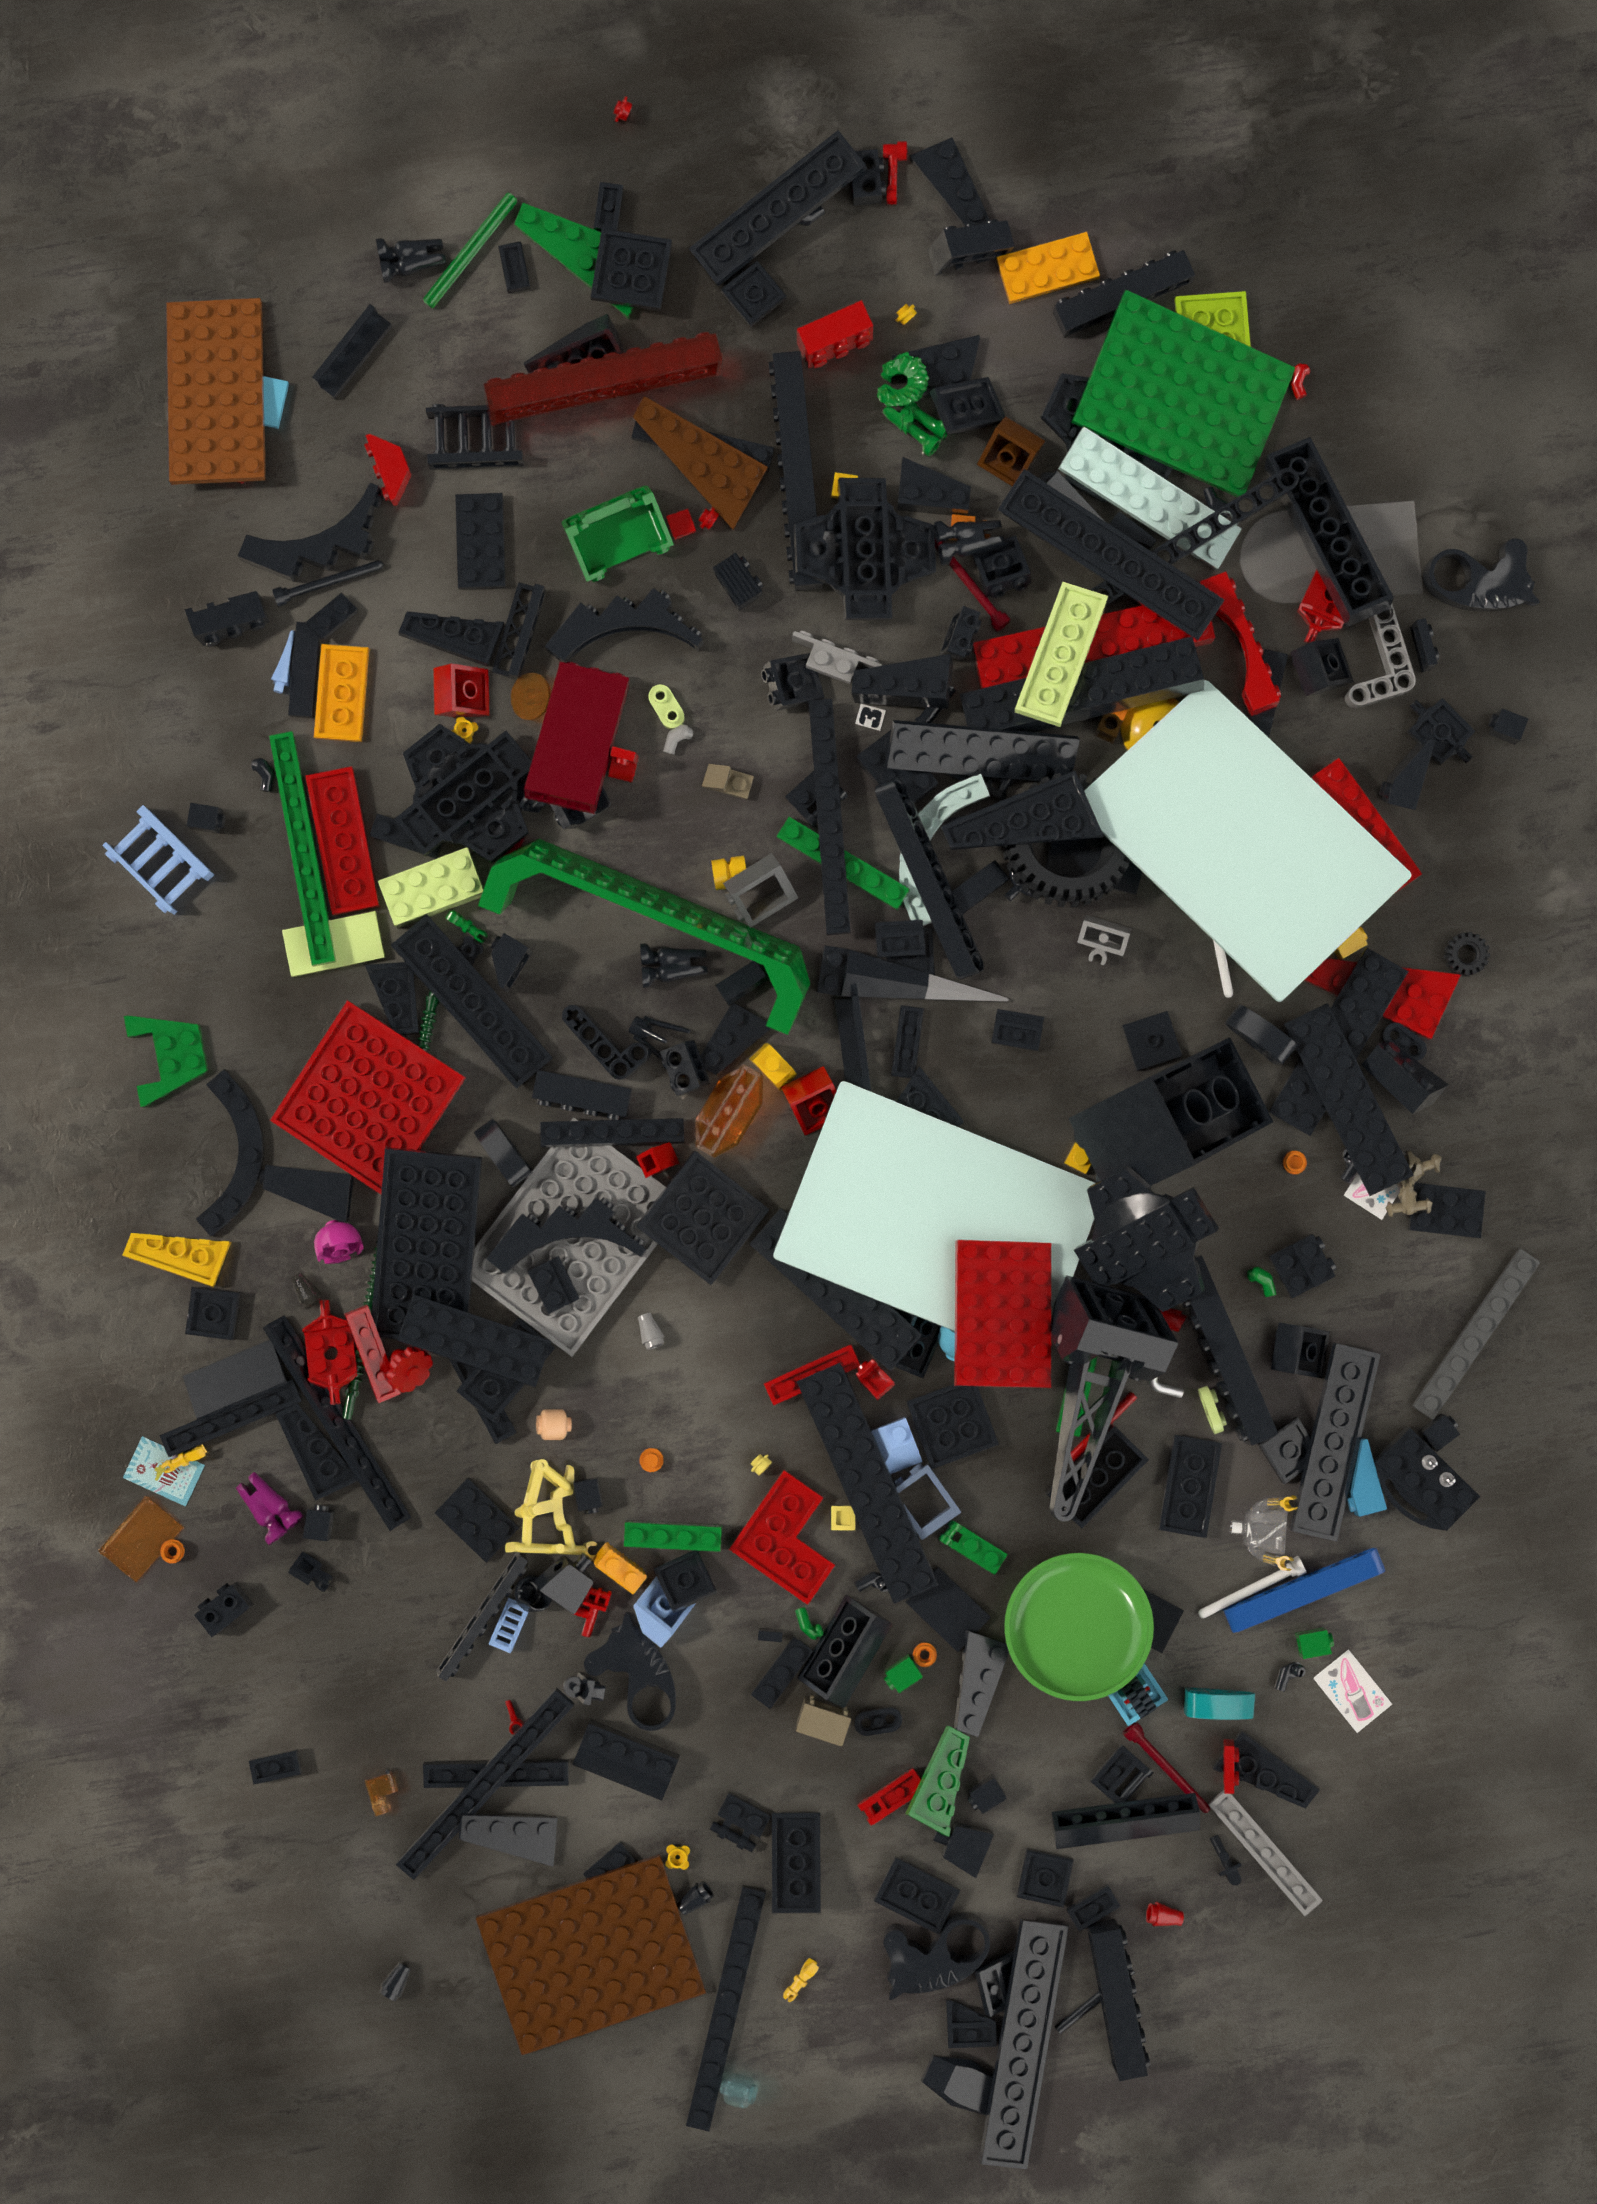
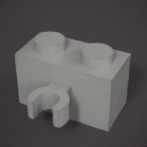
(1103, 937)

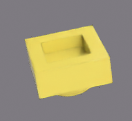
(842, 1517)

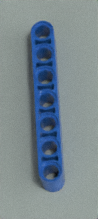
(1304, 1590)

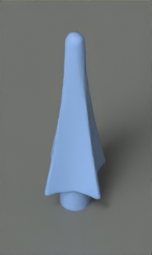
(282, 672)

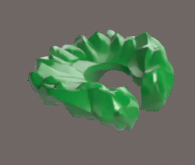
(917, 381)

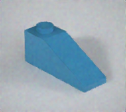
(1365, 1488)

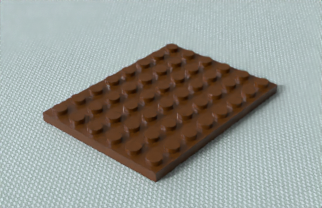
(590, 1954)

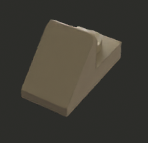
(727, 781)

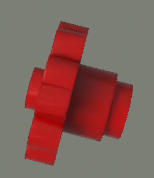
(408, 1368)

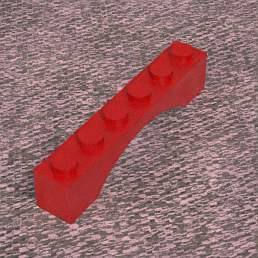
(1258, 692)

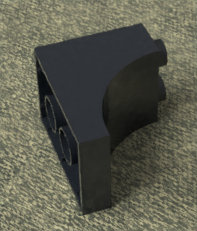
(1173, 1117)

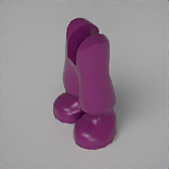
(266, 1504)

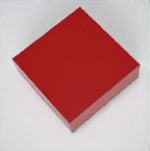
(681, 524)

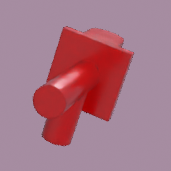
(595, 1605)

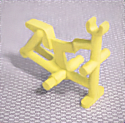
(531, 1508)

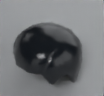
(529, 1596)

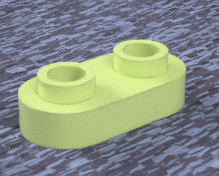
(666, 706)
(1215, 1418)

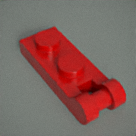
(890, 1796)

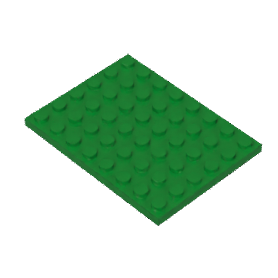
(1183, 394)

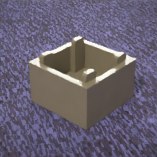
(823, 1721)

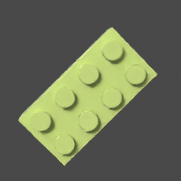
(432, 887)

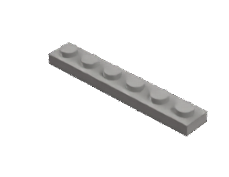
(1265, 1852)

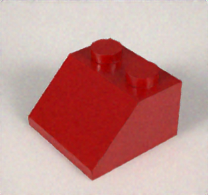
(461, 691)
(810, 1099)

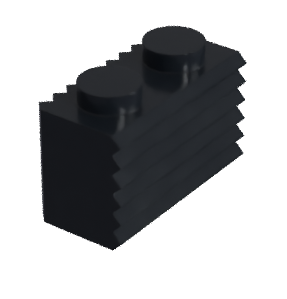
(738, 581)

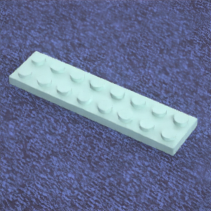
(1144, 494)

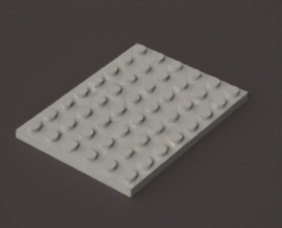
(595, 1265)

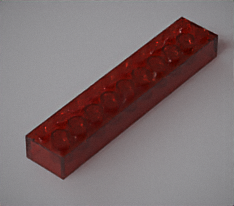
(602, 378)

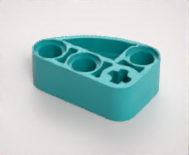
(1218, 1704)

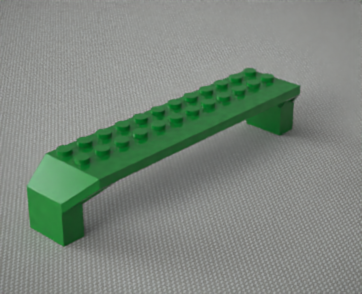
(780, 958)

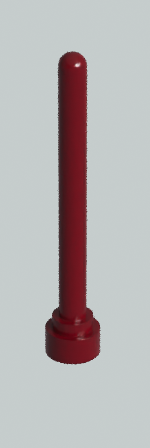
(998, 619)
(1135, 1734)

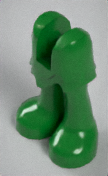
(905, 423)

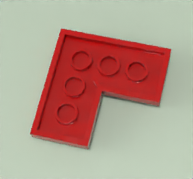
(772, 1543)

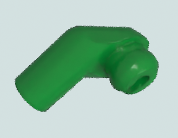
(1263, 1277)

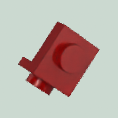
(874, 1379)

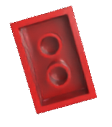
(835, 335)

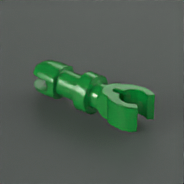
(467, 926)

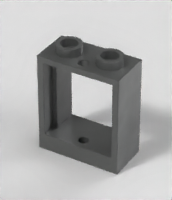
(750, 878)

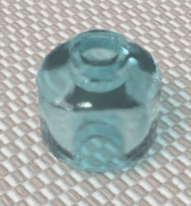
(739, 2090)

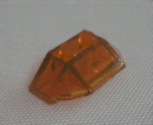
(729, 1111)

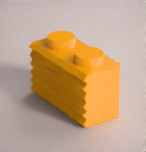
(619, 1568)

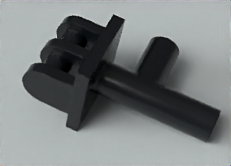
(1230, 1870)

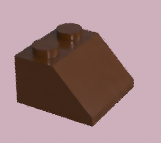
(1010, 451)

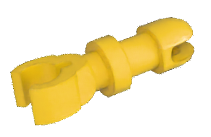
(184, 1458)
(808, 1970)

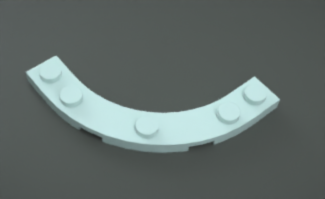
(932, 817)

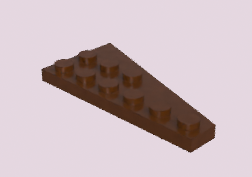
(714, 467)

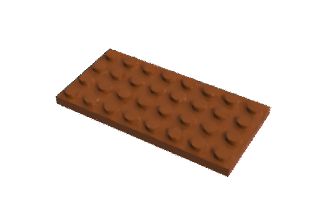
(215, 391)

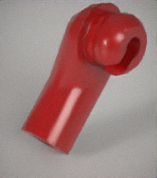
(1298, 376)

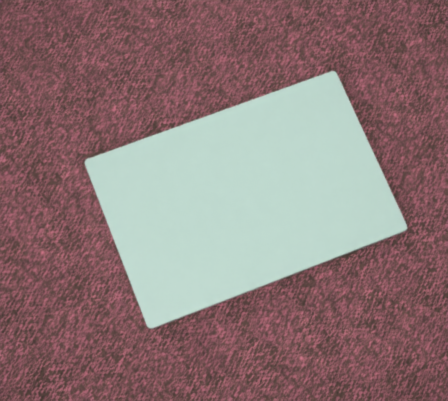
(1243, 840)
(899, 1190)

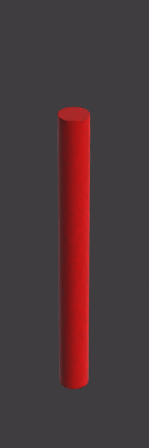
(1121, 1407)

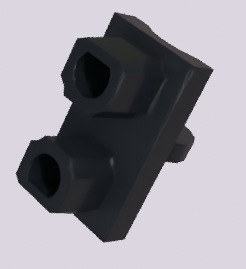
(584, 1688)

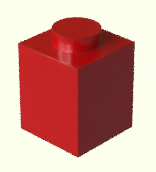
(657, 1159)

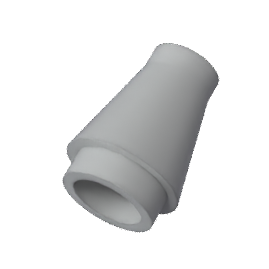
(650, 1332)

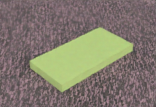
(354, 940)

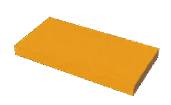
(341, 693)

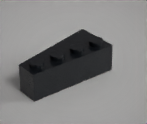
(907, 683)

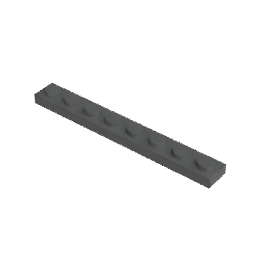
(1476, 1334)

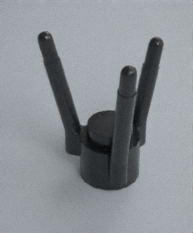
(642, 1029)

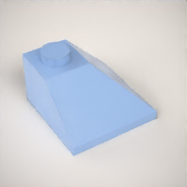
(897, 1445)
(656, 1615)

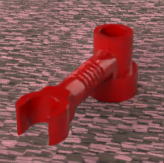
(894, 153)

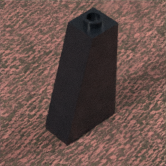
(317, 1190)

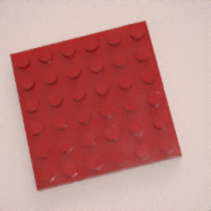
(366, 1094)

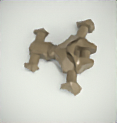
(1407, 1194)

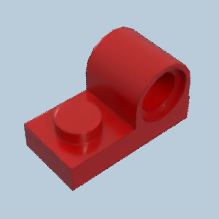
(623, 764)

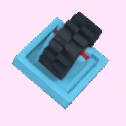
(1138, 1697)

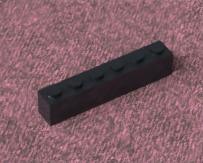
(1101, 303)
(1126, 1821)

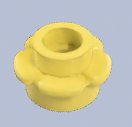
(760, 1464)

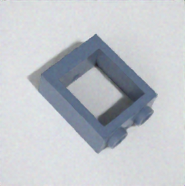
(940, 1519)

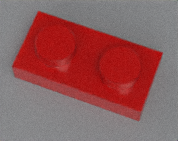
(1230, 1777)

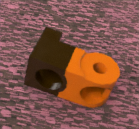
(1110, 726)

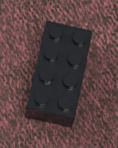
(1113, 1468)

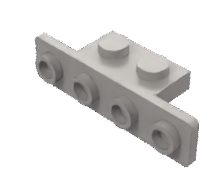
(832, 660)

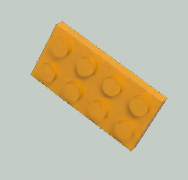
(1048, 268)

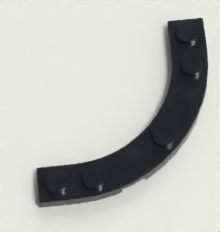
(249, 1154)

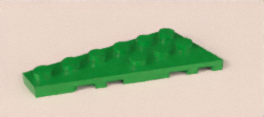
(566, 242)

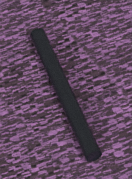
(1081, 2011)

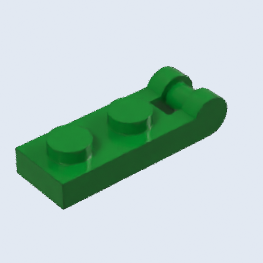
(973, 1547)

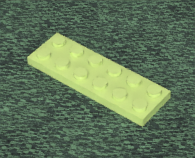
(1061, 654)

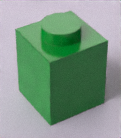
(1314, 1642)
(902, 1674)

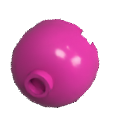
(336, 1242)

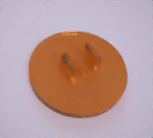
(530, 696)

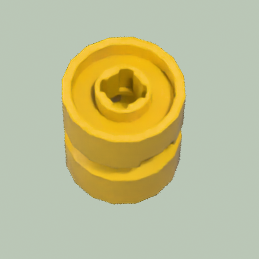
(725, 870)

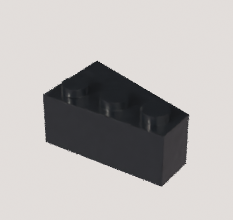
(970, 244)
(931, 491)
(228, 619)

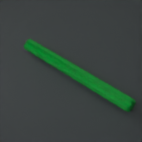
(470, 250)

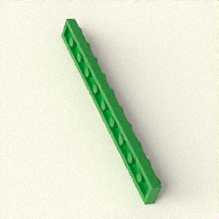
(302, 849)

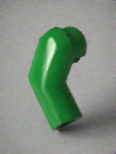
(806, 1626)

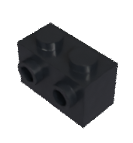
(223, 1609)

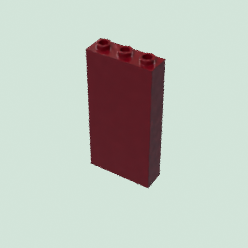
(577, 737)

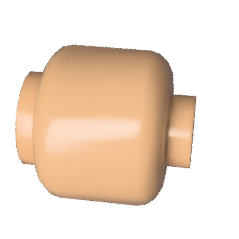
(553, 1424)

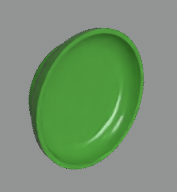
(1079, 1627)

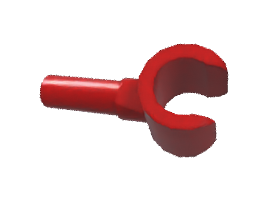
(513, 1717)

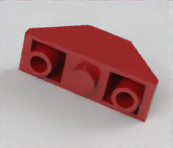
(389, 466)

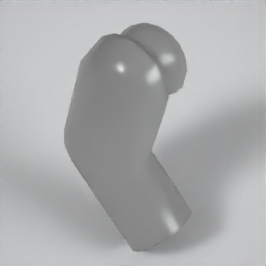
(676, 735)

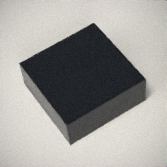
(772, 1635)

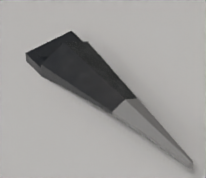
(855, 974)

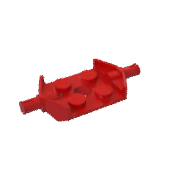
(1318, 611)
(321, 1335)

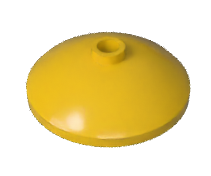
(1142, 719)

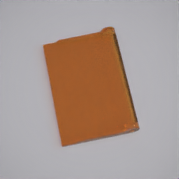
(140, 1538)

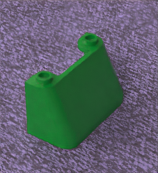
(617, 532)

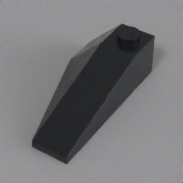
(589, 340)

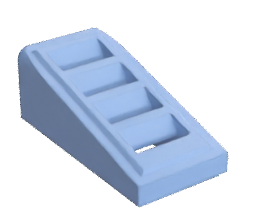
(513, 1637)

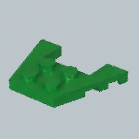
(178, 1054)

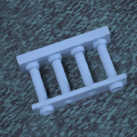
(164, 837)

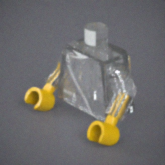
(1266, 1530)

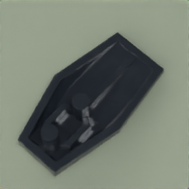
(959, 2082)

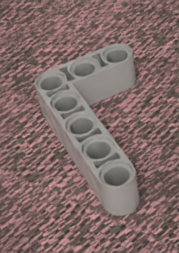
(1392, 671)

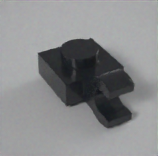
(308, 1570)

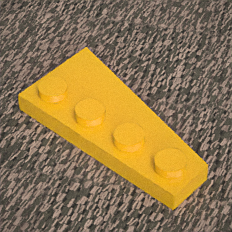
(185, 1257)

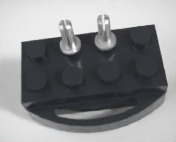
(1423, 1481)

